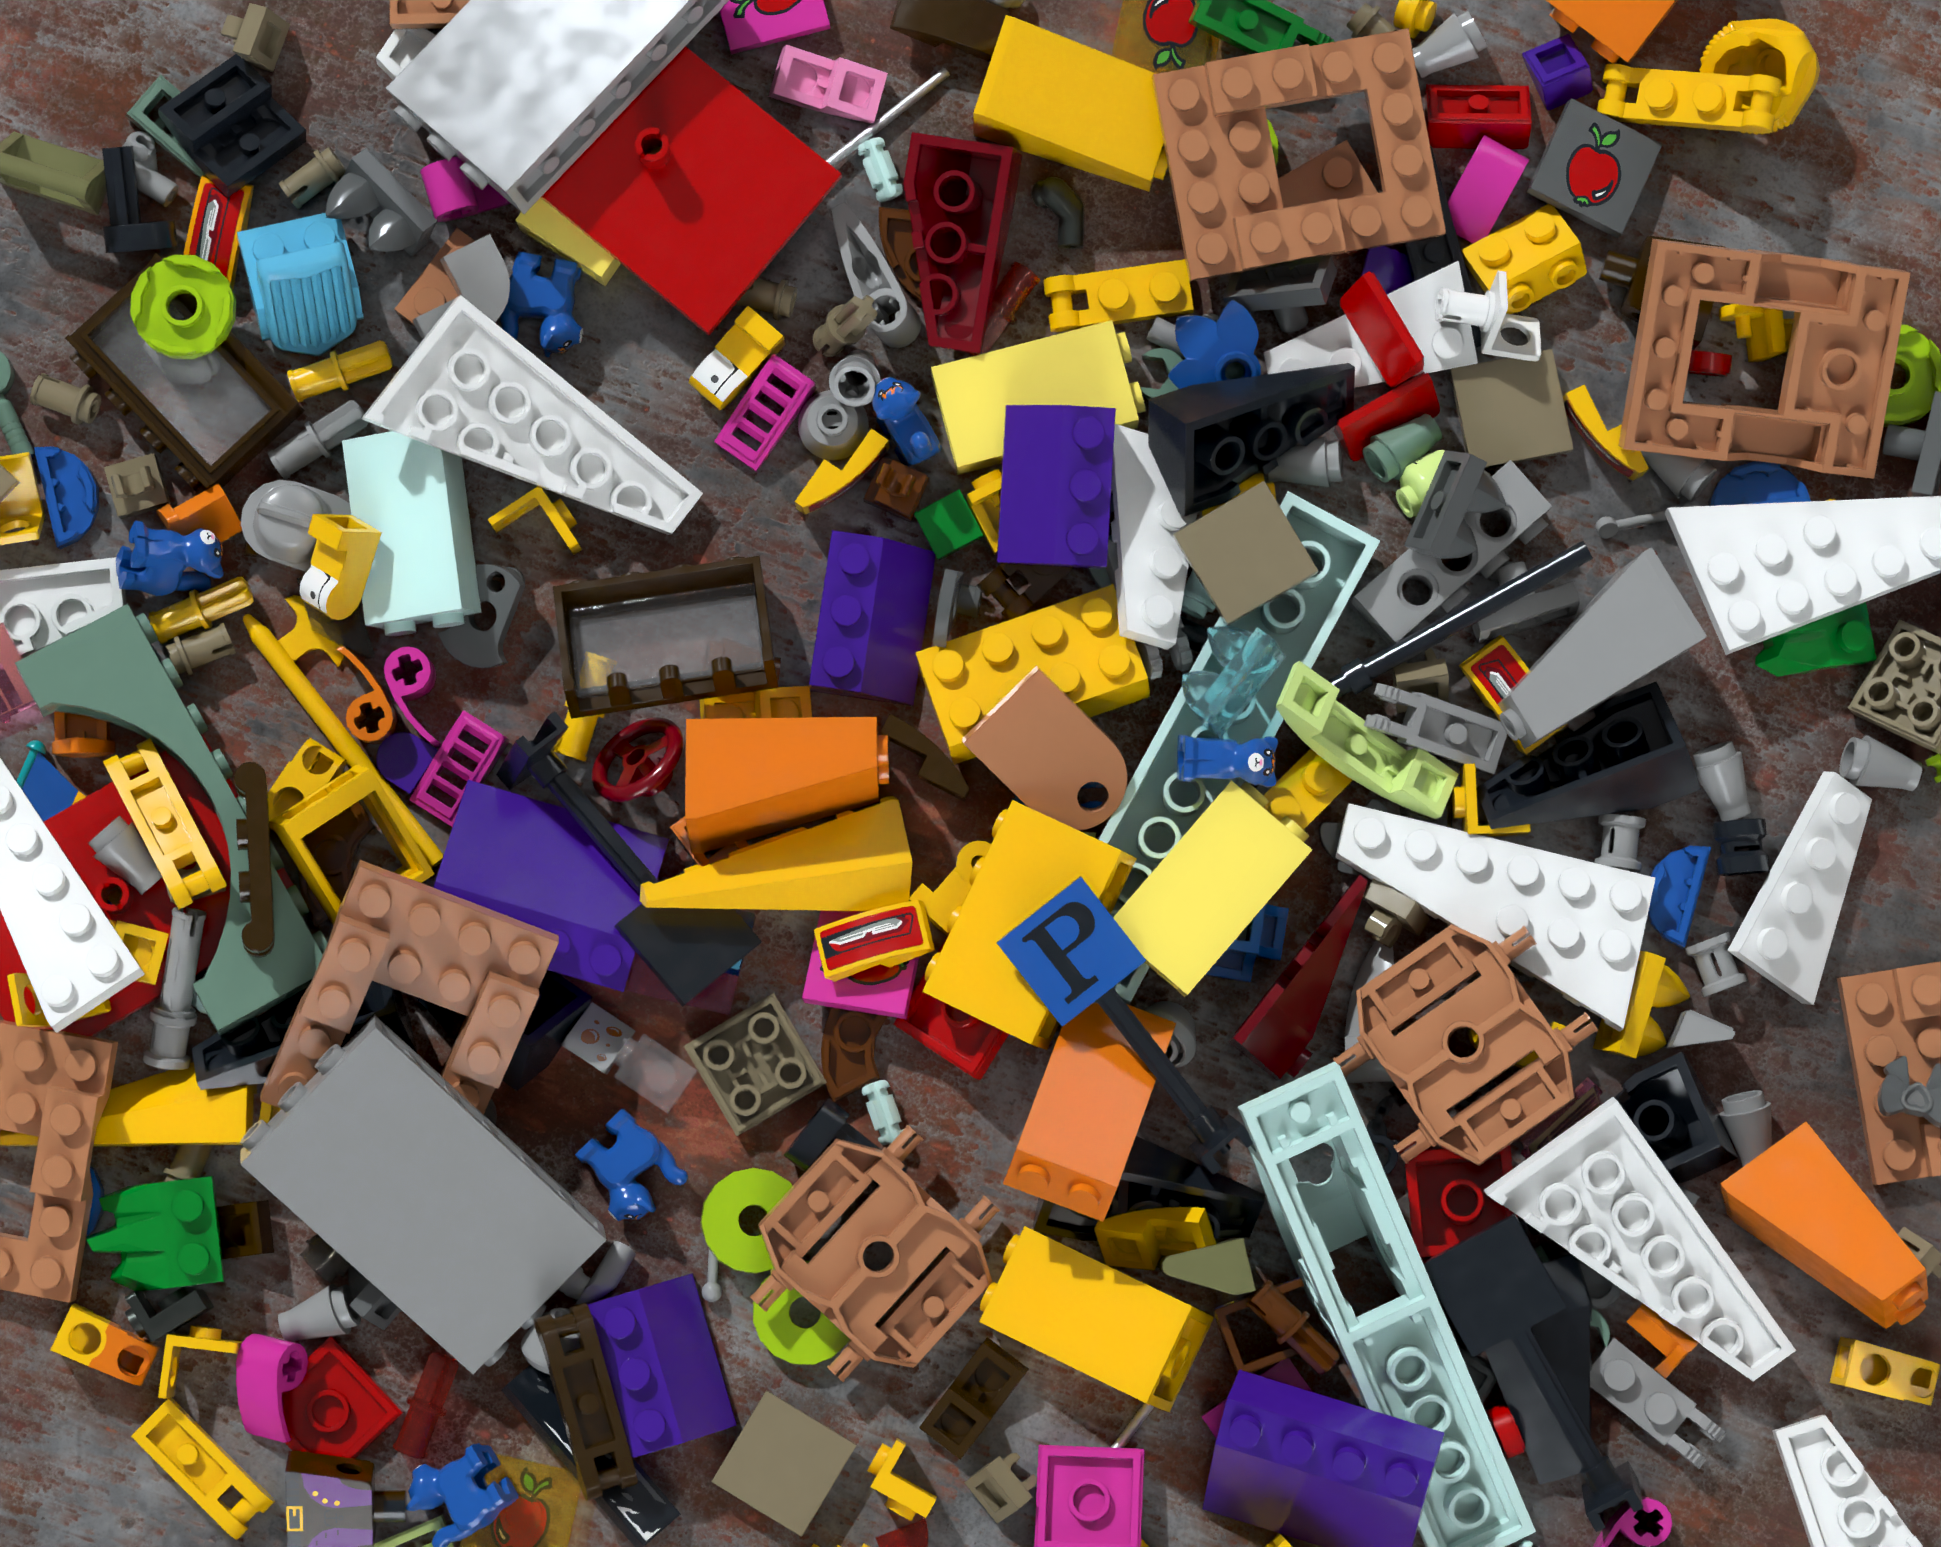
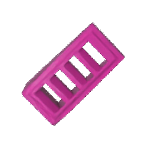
(804, 389)
(452, 742)

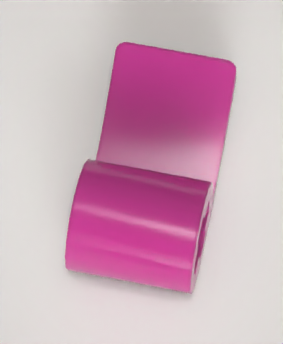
(1484, 189)
(454, 194)
(402, 691)
(263, 1372)
(1624, 1520)

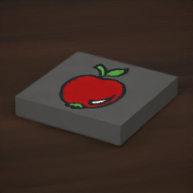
(1594, 168)

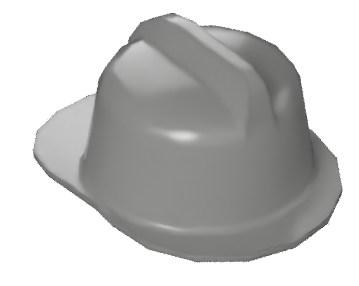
(279, 520)

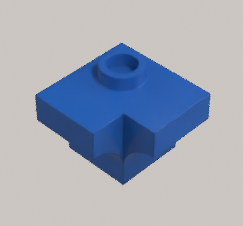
(1259, 939)

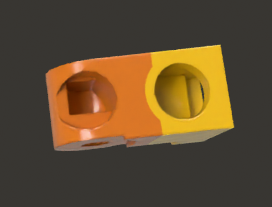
(104, 1346)

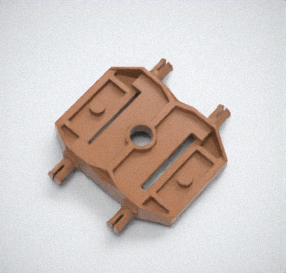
(1507, 1032)
(895, 1214)

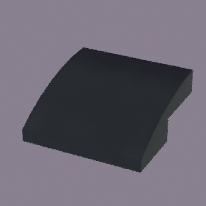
(232, 125)

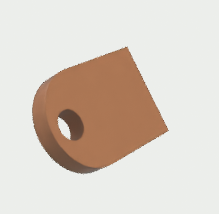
(1048, 751)

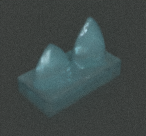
(1247, 665)

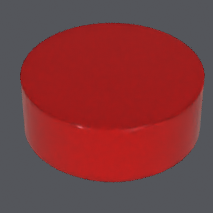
(1710, 363)
(1506, 1431)

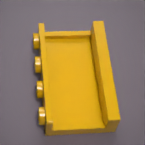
(1022, 871)

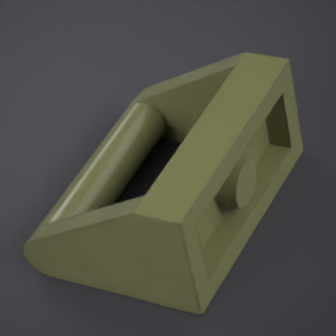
(52, 172)
(1215, 1266)

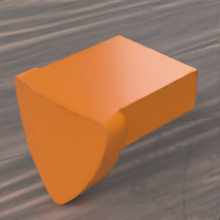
(207, 510)
(81, 736)
(1664, 1336)

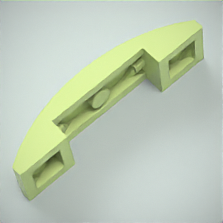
(1363, 754)

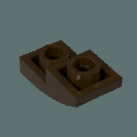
(958, 23)

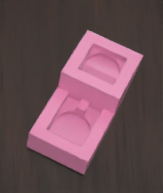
(828, 85)

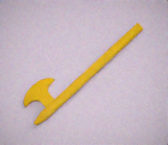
(282, 656)

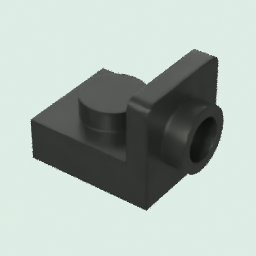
(177, 1311)

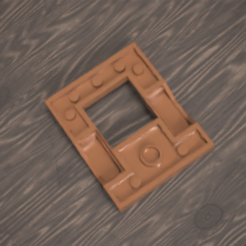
(1227, 167)
(1833, 371)
(431, 950)
(1885, 1019)
(54, 1091)

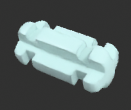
(880, 169)
(882, 1111)

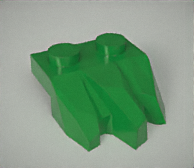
(1822, 644)
(164, 1234)

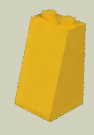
(1071, 106)
(1095, 1319)

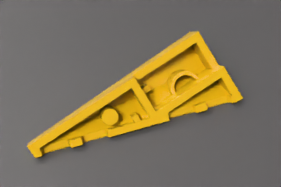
(836, 866)
(167, 1112)

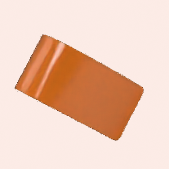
(377, 699)

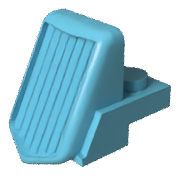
(302, 283)

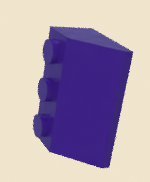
(1056, 485)
(872, 618)
(662, 1365)

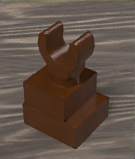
(896, 489)

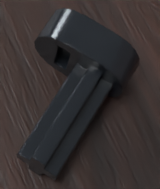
(126, 229)
(820, 1132)

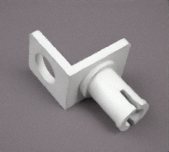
(1490, 315)

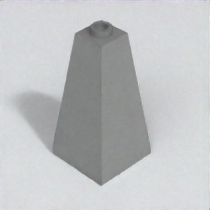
(1614, 642)

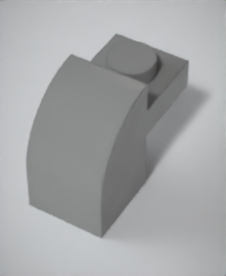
(478, 276)

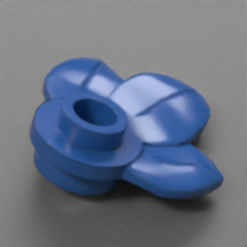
(1214, 345)

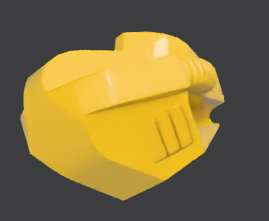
(1769, 49)

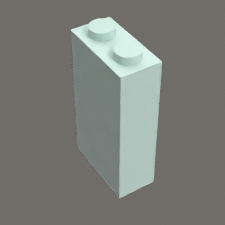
(425, 544)

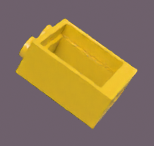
(327, 803)

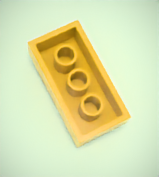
(1069, 641)

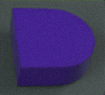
(404, 760)

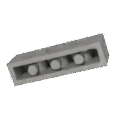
(1382, 598)

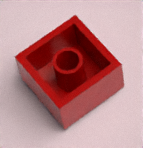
(1450, 1198)

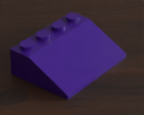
(549, 873)
(1319, 1467)

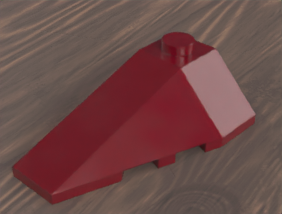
(960, 223)
(1290, 1010)

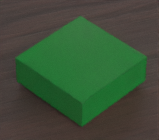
(949, 524)

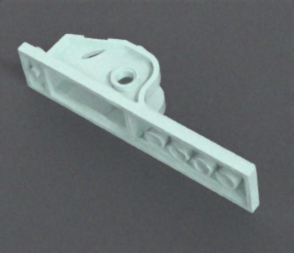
(1405, 1348)

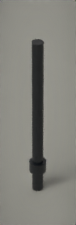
(1357, 675)

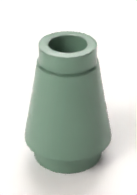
(1400, 446)

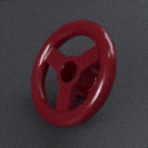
(645, 767)

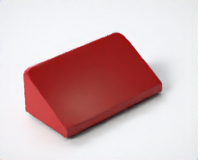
(1465, 113)
(1382, 330)
(1386, 412)

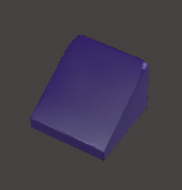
(1558, 71)
(1389, 268)

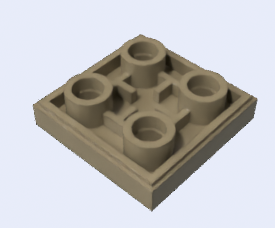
(1511, 410)
(1245, 553)
(1905, 687)
(755, 1064)
(784, 1463)

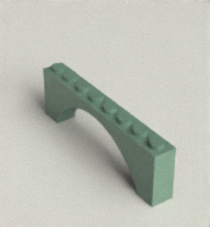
(117, 678)

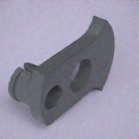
(953, 600)
(485, 648)

